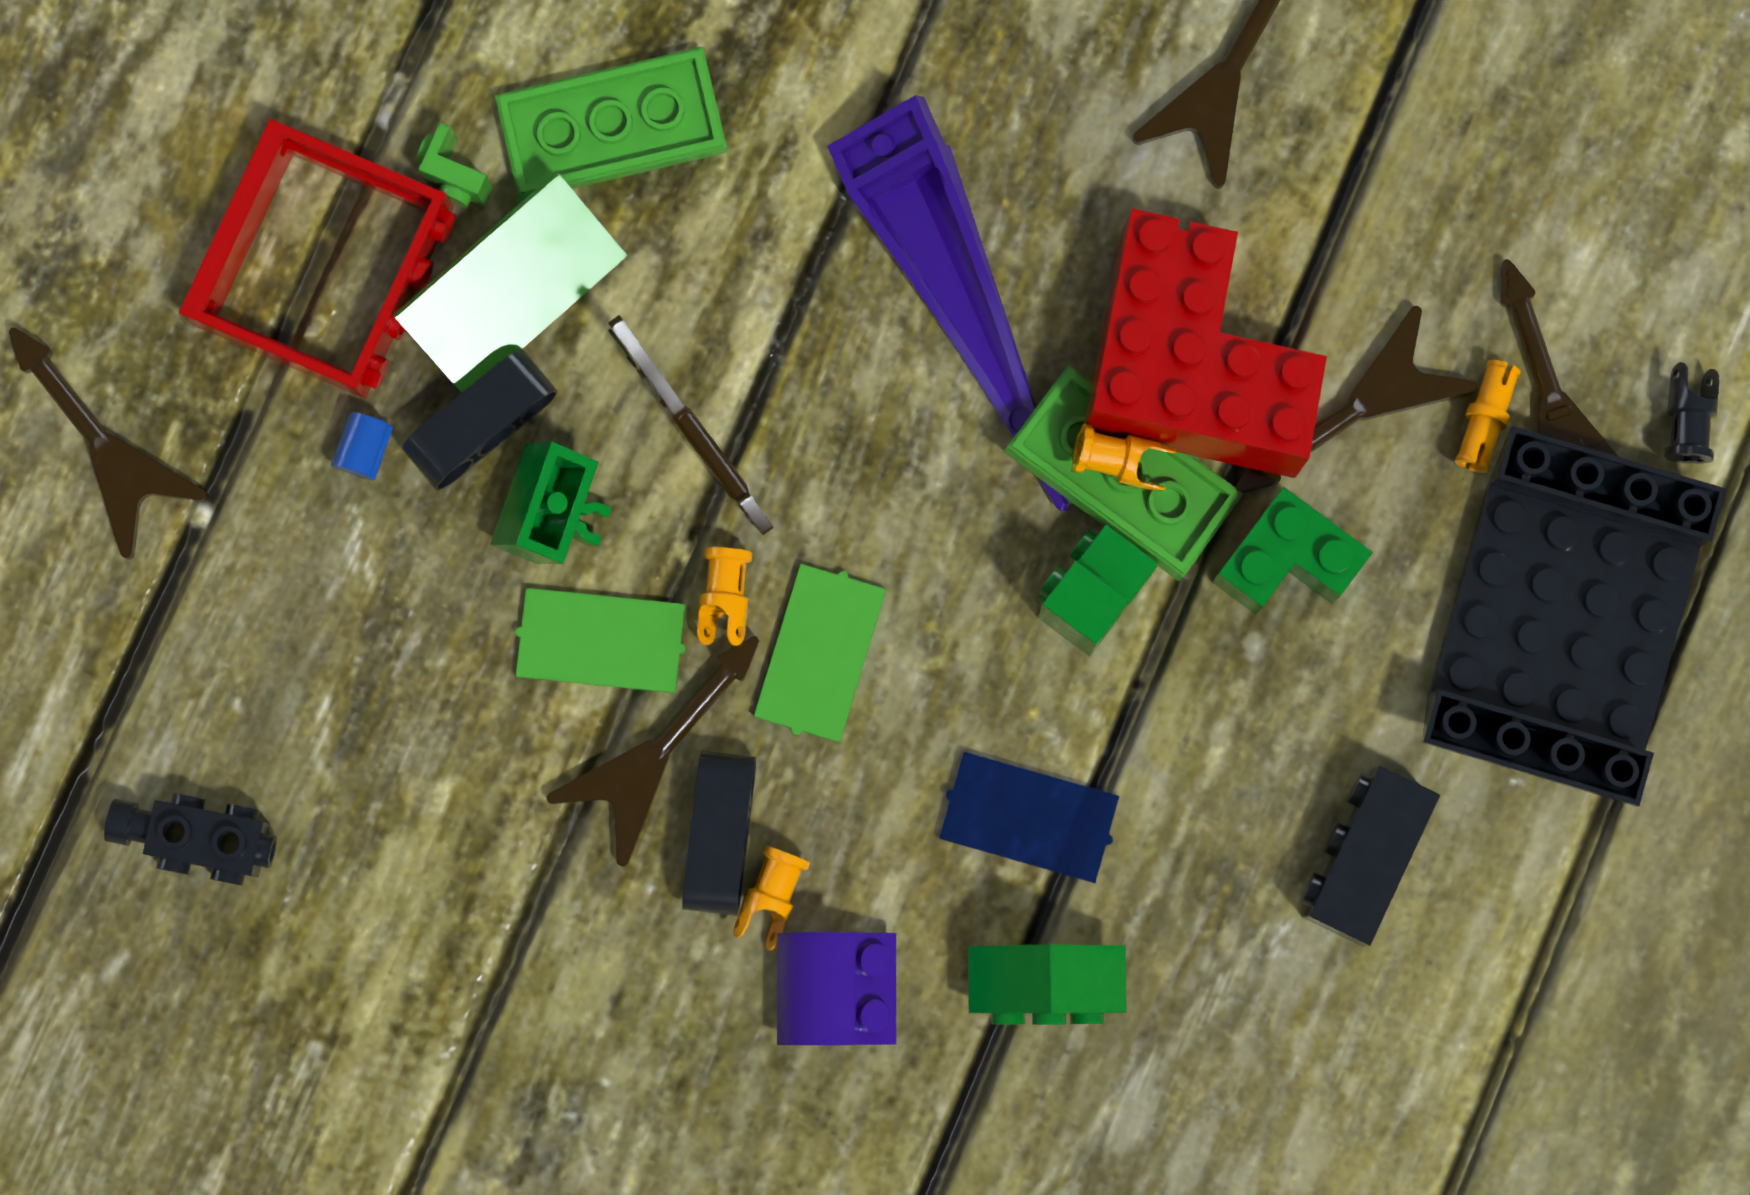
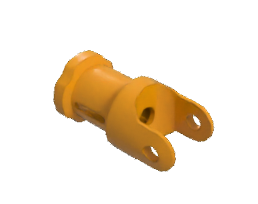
(1114, 456)
(724, 594)
(772, 892)

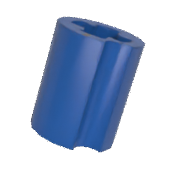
(362, 445)

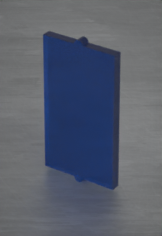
(1029, 817)

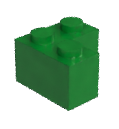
(1293, 541)
(1095, 589)
(1047, 982)

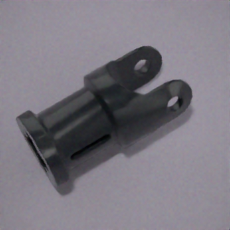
(1691, 416)

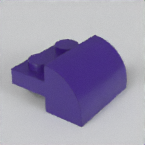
(836, 988)

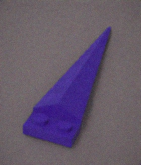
(919, 208)

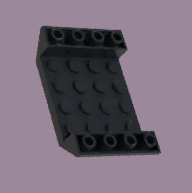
(1568, 614)

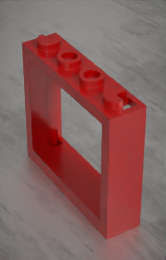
(244, 219)

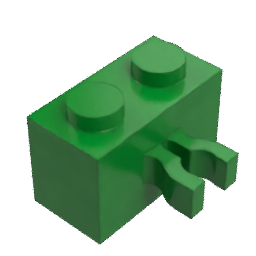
(547, 503)

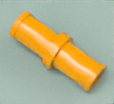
(1487, 416)

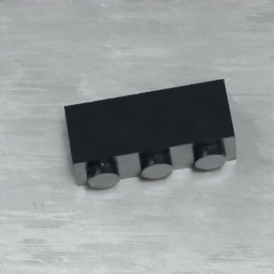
(1369, 855)

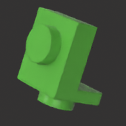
(452, 178)

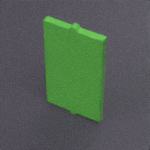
(600, 640)
(820, 653)

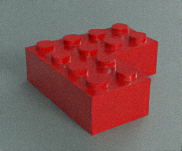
(1178, 378)

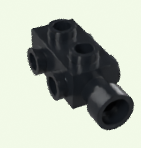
(201, 839)

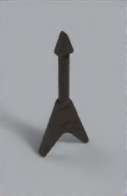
(1211, 101)
(1386, 389)
(1557, 412)
(690, 426)
(121, 470)
(634, 776)

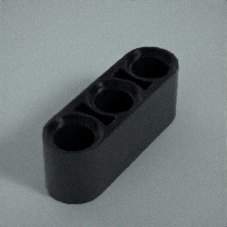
(479, 419)
(719, 833)

